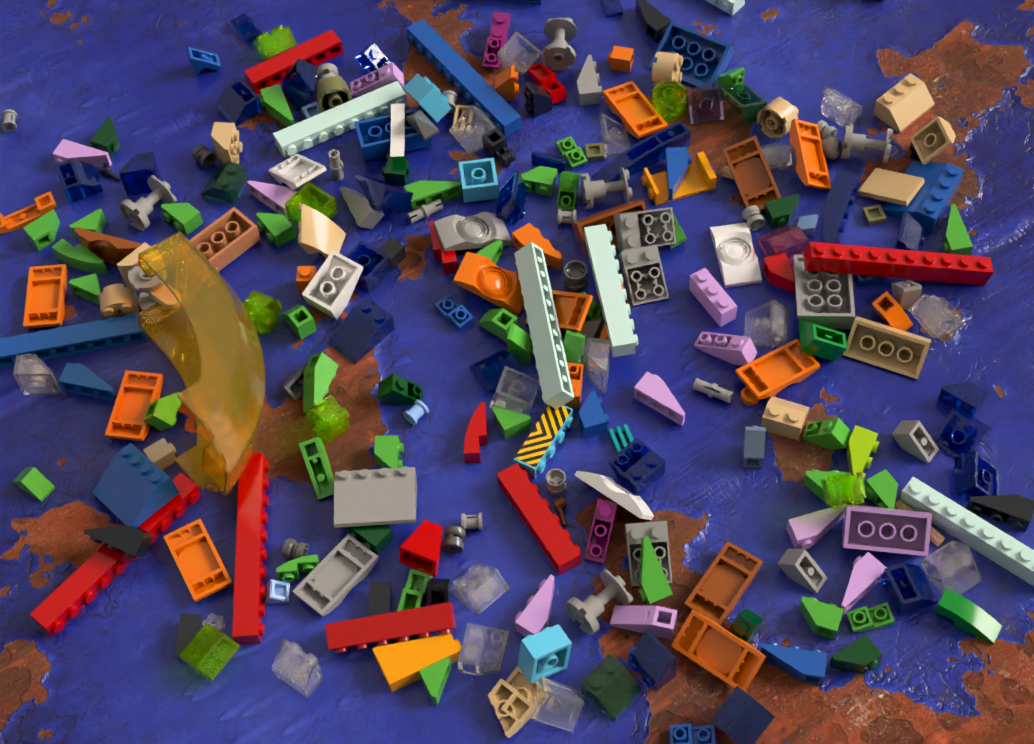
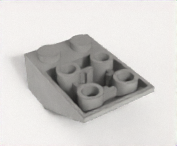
(644, 228)
(643, 275)
(658, 537)

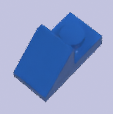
(201, 59)

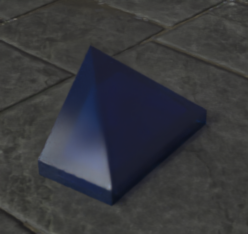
(548, 160)

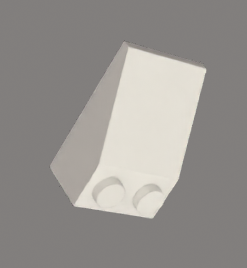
(333, 285)

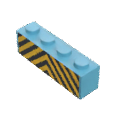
(543, 439)

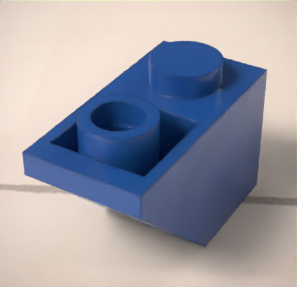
(591, 416)

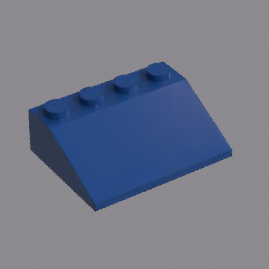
(702, 55)
(933, 197)
(134, 487)

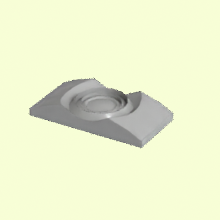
(471, 232)
(336, 575)

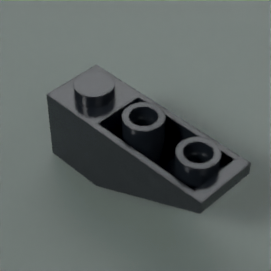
(652, 20)
(1007, 509)
(127, 538)

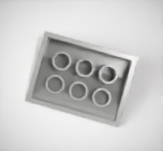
(824, 297)
(375, 497)

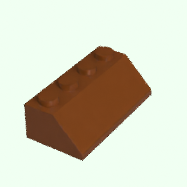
(604, 217)

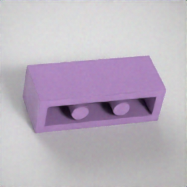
(712, 297)

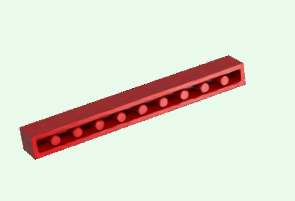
(897, 263)
(251, 552)
(106, 565)

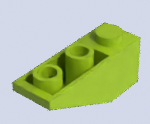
(859, 448)

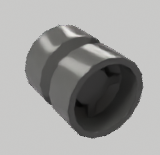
(575, 276)

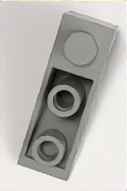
(587, 84)
(363, 211)

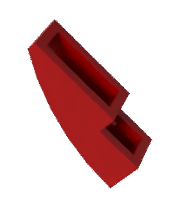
(547, 79)
(448, 258)
(476, 435)

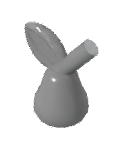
(832, 147)

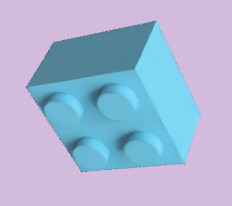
(428, 97)
(478, 180)
(544, 653)

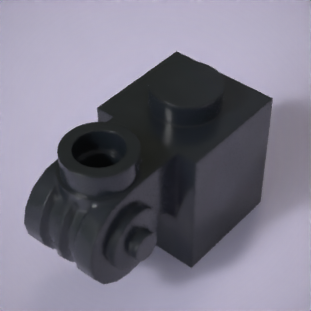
(496, 147)

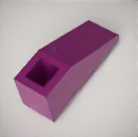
(601, 530)

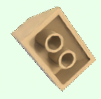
(904, 103)

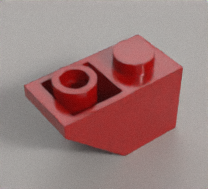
(780, 271)

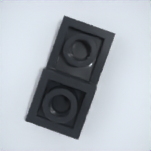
(379, 598)
(188, 628)

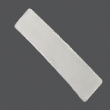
(397, 130)

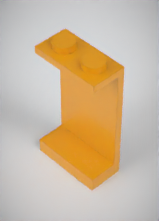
(698, 179)

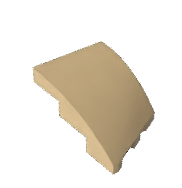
(318, 232)
(513, 701)

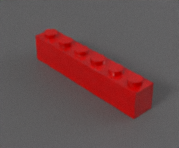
(312, 51)
(538, 518)
(390, 626)

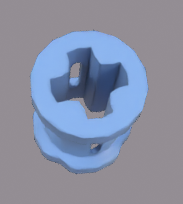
(416, 412)

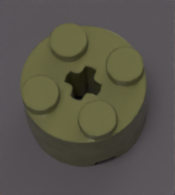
(331, 92)

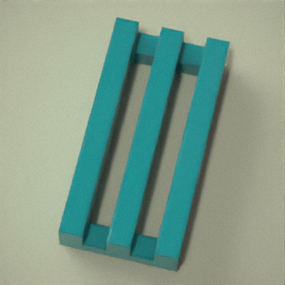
(619, 431)

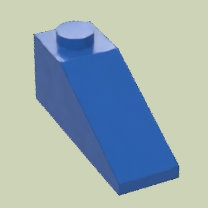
(676, 168)
(81, 380)

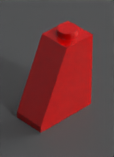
(423, 548)

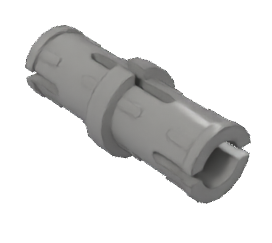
(336, 165)
(425, 211)
(723, 394)

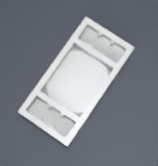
(296, 171)
(736, 254)
(617, 493)

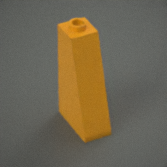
(403, 660)

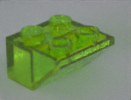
(274, 43)
(209, 652)

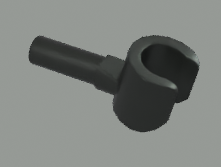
(107, 172)

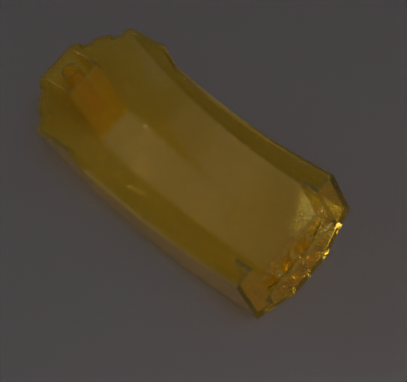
(215, 355)

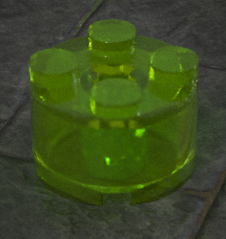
(669, 100)
(263, 311)
(329, 419)
(843, 489)

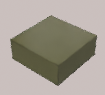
(594, 152)
(874, 215)

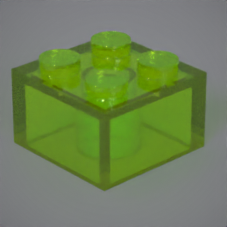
(314, 198)

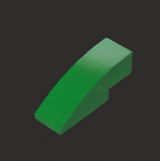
(968, 616)

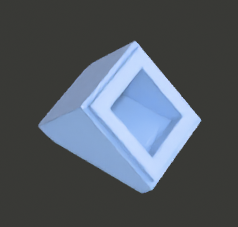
(311, 110)
(808, 224)
(277, 592)

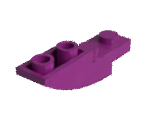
(496, 40)

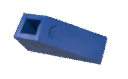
(801, 664)

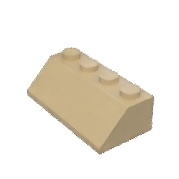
(887, 347)

